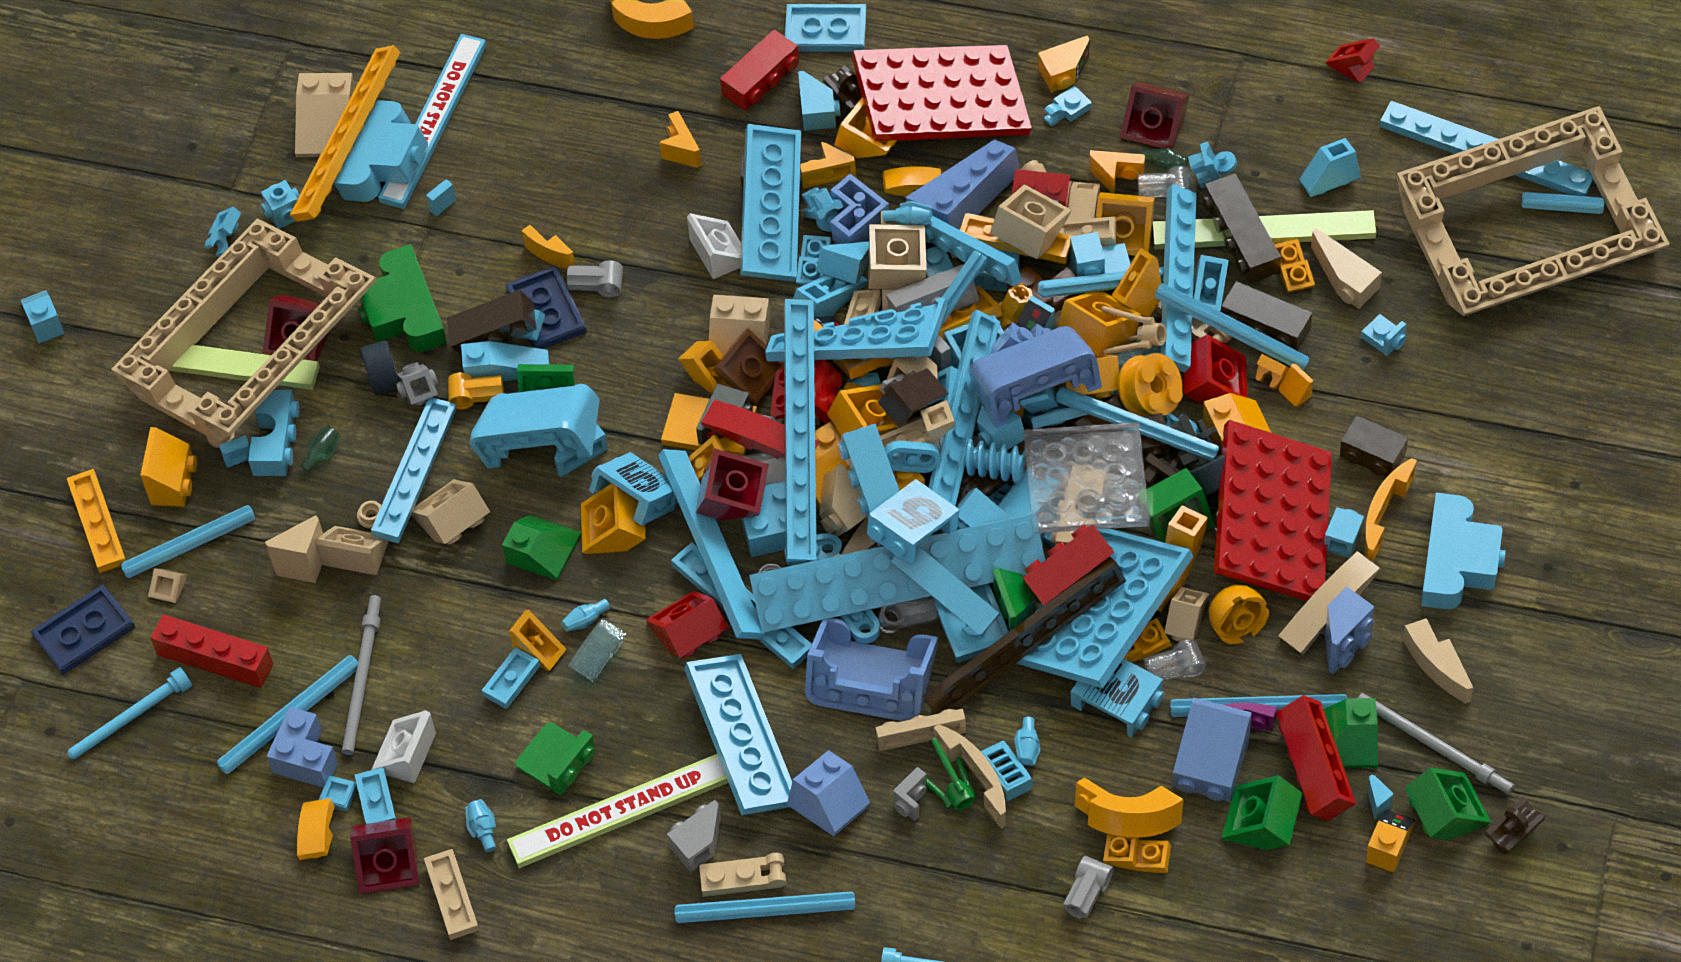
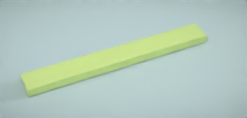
(1286, 228)

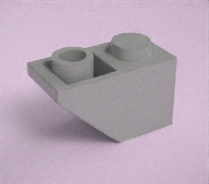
(696, 838)

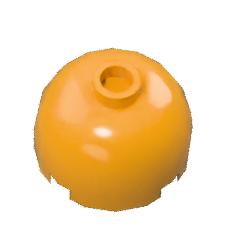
(1237, 612)

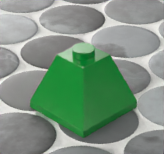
(540, 546)
(1013, 597)
(1355, 731)

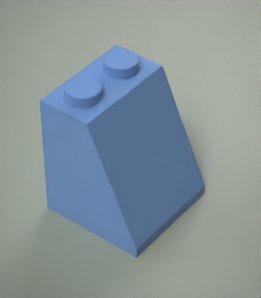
(1212, 750)

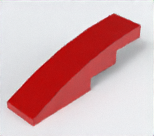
(747, 428)

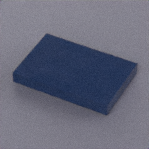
(553, 299)
(82, 629)

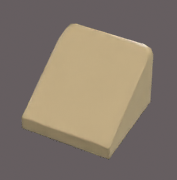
(166, 585)

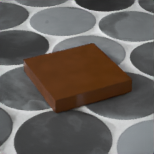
(747, 367)

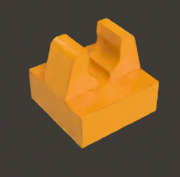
(1266, 366)

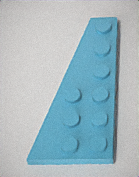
(875, 335)

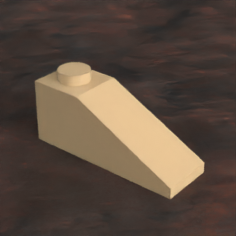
(1349, 274)

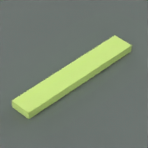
(240, 366)

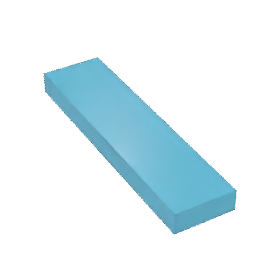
(949, 590)

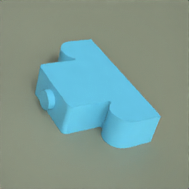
(383, 152)
(1459, 553)

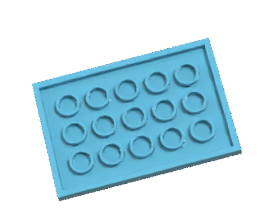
(1102, 636)

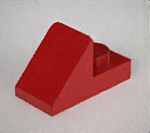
(1354, 59)

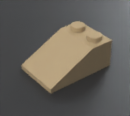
(318, 108)

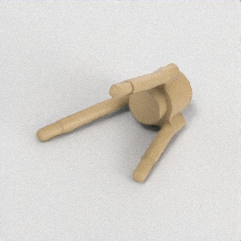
(1147, 335)

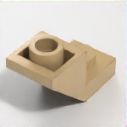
(1083, 200)

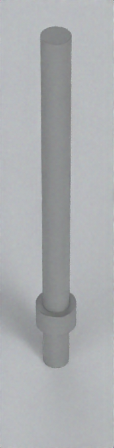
(370, 625)
(1483, 773)

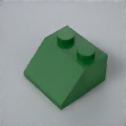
(1167, 498)
(1446, 804)
(1262, 813)

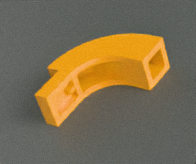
(653, 20)
(1185, 531)
(1129, 816)

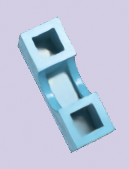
(272, 453)

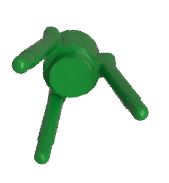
(959, 793)

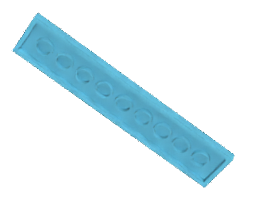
(870, 579)

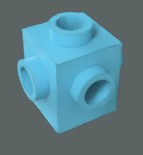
(279, 202)

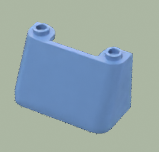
(1031, 368)
(868, 676)

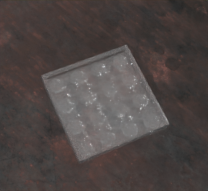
(1086, 477)

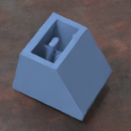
(1347, 628)

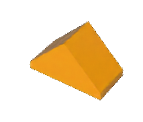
(536, 640)

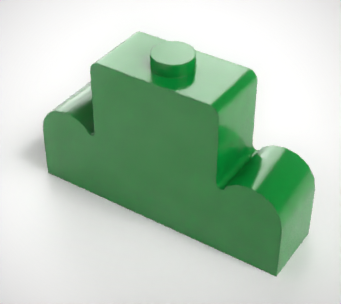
(402, 303)

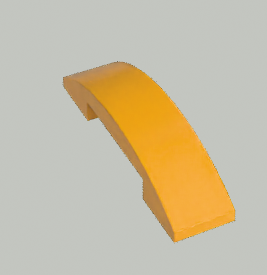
(1396, 483)

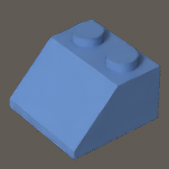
(828, 793)

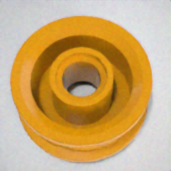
(1150, 385)

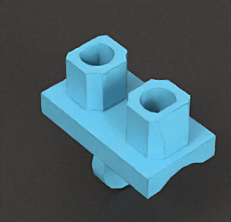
(1210, 167)
(821, 207)

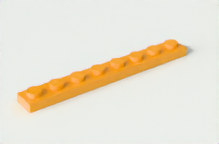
(345, 133)

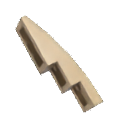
(1311, 618)

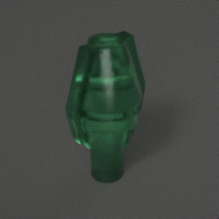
(1165, 158)
(321, 447)

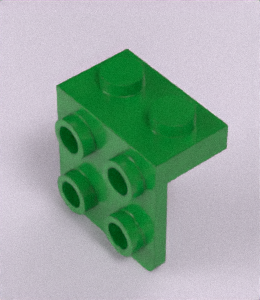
(544, 376)
(556, 757)

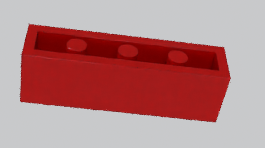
(212, 651)
(1315, 758)

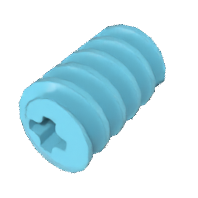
(994, 461)

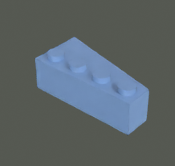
(969, 184)

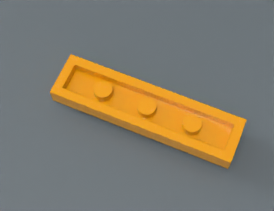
(980, 228)
(96, 520)

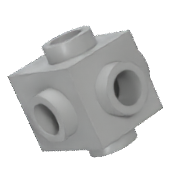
(424, 390)

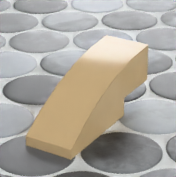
(1438, 660)

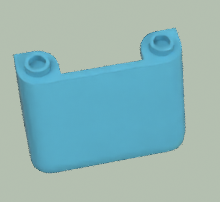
(536, 419)

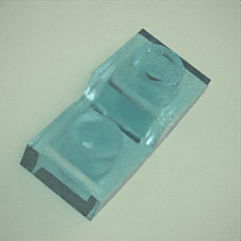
(597, 649)

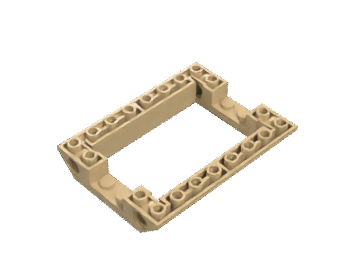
(1581, 133)
(260, 247)

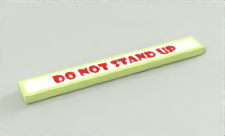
(617, 811)

